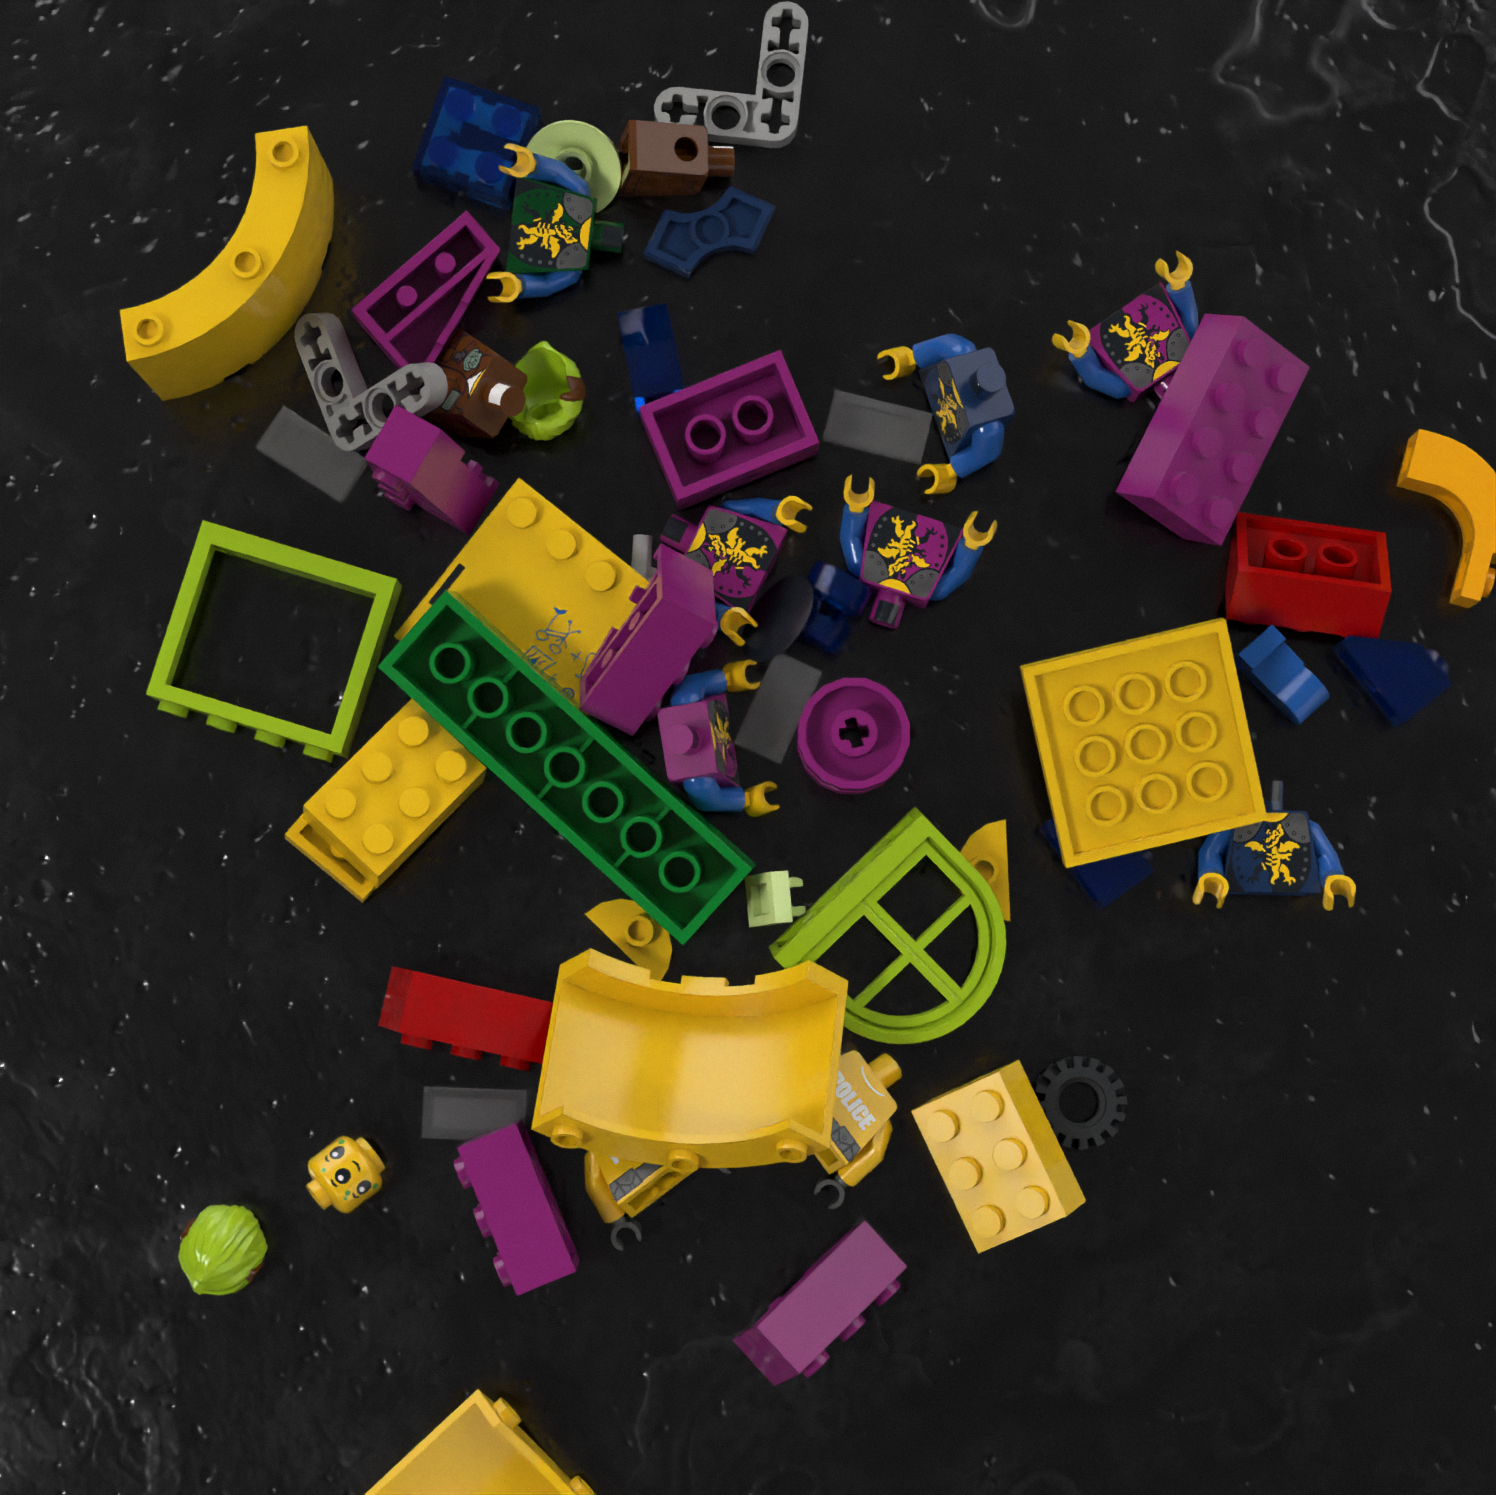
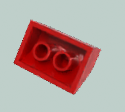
(1307, 576)

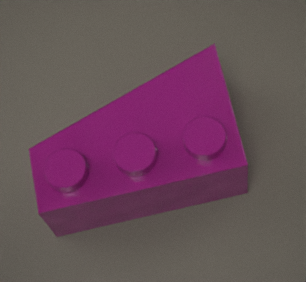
(425, 468)
(822, 1306)

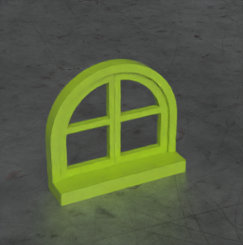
(858, 895)

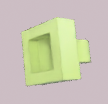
(770, 898)

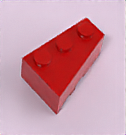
(466, 1017)

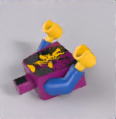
(1139, 343)
(740, 548)
(905, 553)
(701, 744)

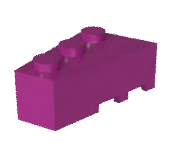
(429, 294)
(652, 645)

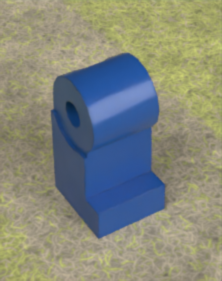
(1281, 676)

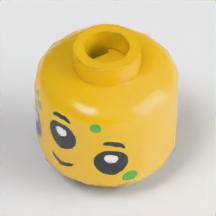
(345, 1174)

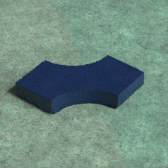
(688, 239)

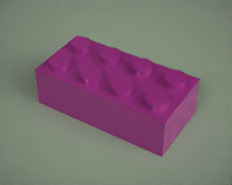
(1213, 428)

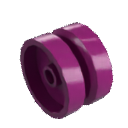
(857, 706)

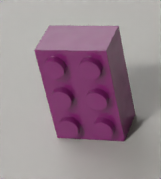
(729, 430)
(516, 1208)

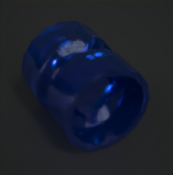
(843, 597)

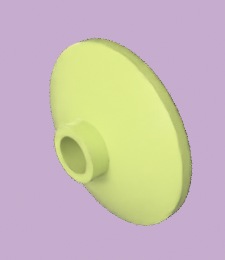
(595, 150)

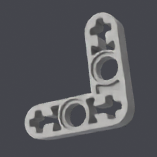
(752, 107)
(355, 399)

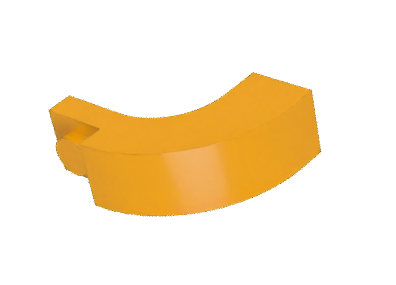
(1468, 488)

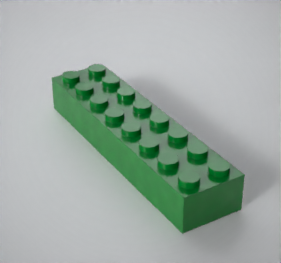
(566, 765)

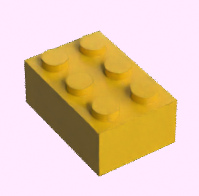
(394, 793)
(999, 1156)

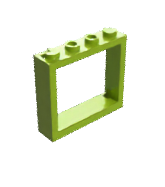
(269, 729)

